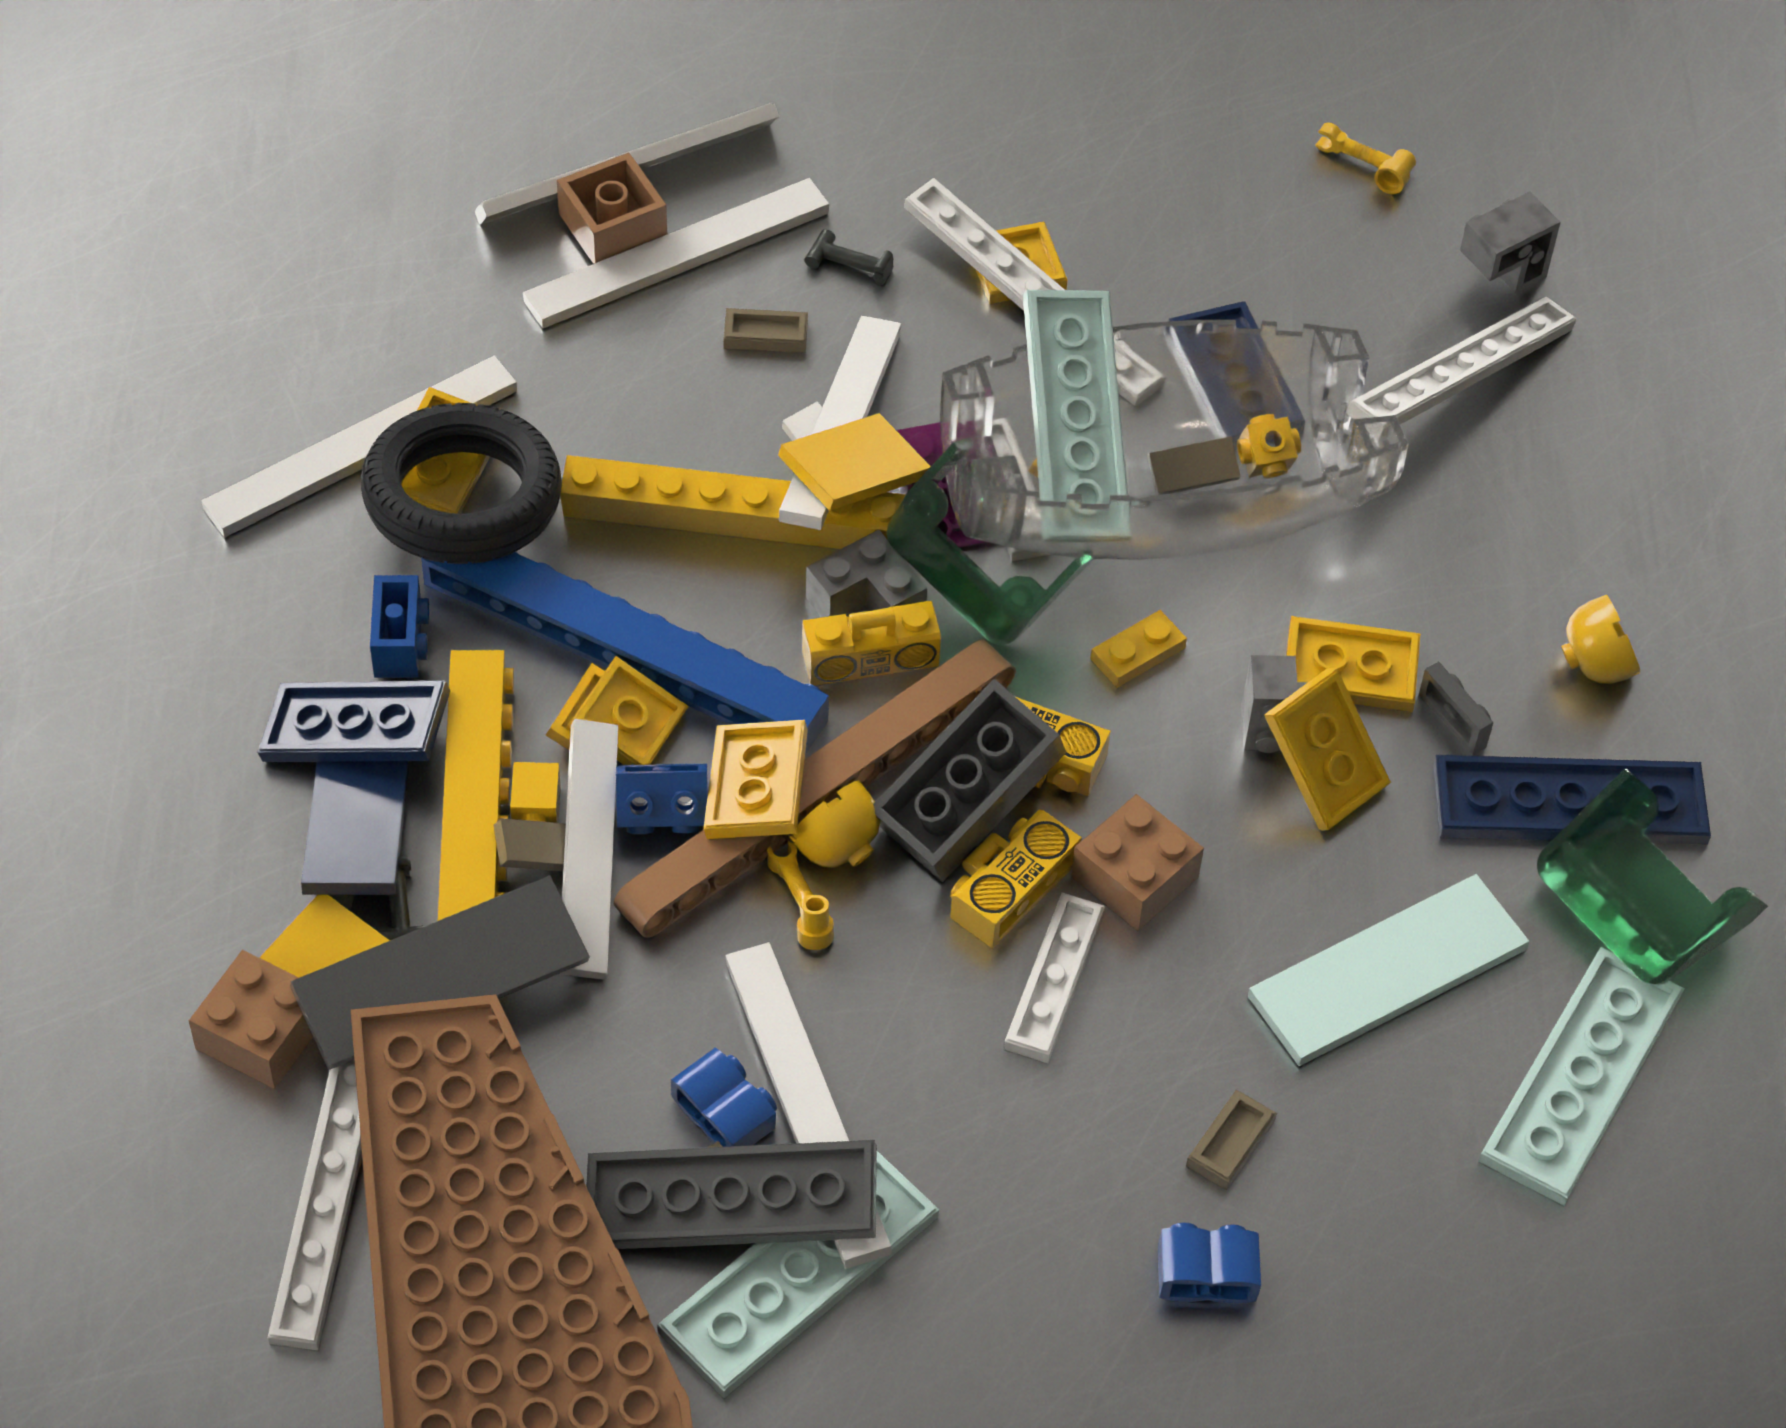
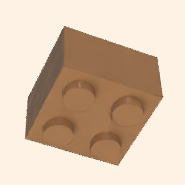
(611, 207)
(1137, 862)
(252, 1020)

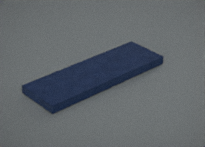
(1543, 795)

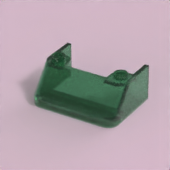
(994, 611)

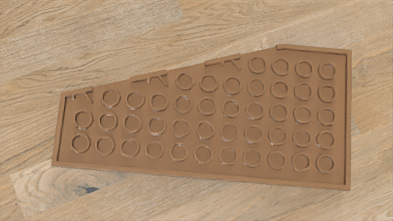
(485, 1242)

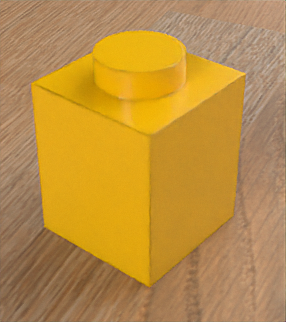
(535, 792)

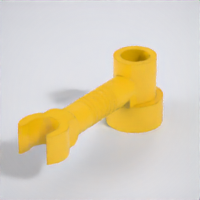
(1392, 171)
(814, 925)

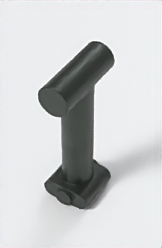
(825, 249)
(399, 905)

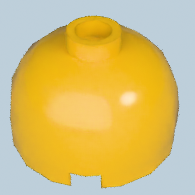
(1599, 643)
(839, 829)

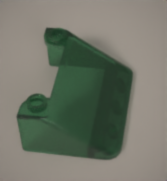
(1634, 891)

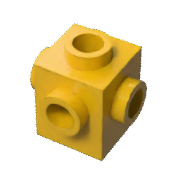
(1261, 457)

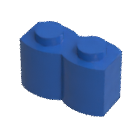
(723, 1102)
(1209, 1264)

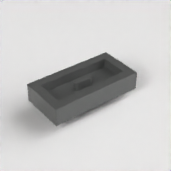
(1455, 707)

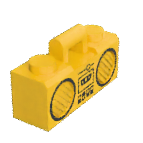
(871, 643)
(1084, 746)
(1016, 880)

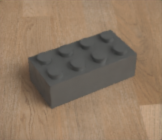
(968, 780)

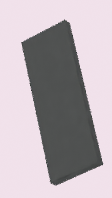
(469, 954)
(736, 1194)

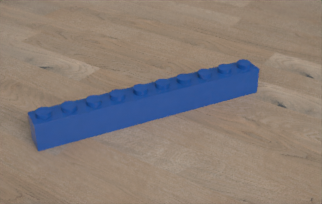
(604, 626)

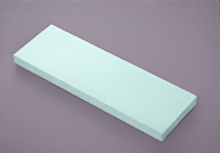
(1074, 395)
(1387, 969)
(1580, 1078)
(782, 1290)

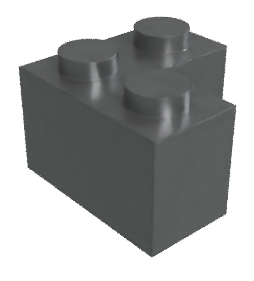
(1512, 241)
(862, 577)
(1267, 684)

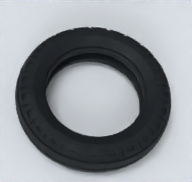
(467, 536)

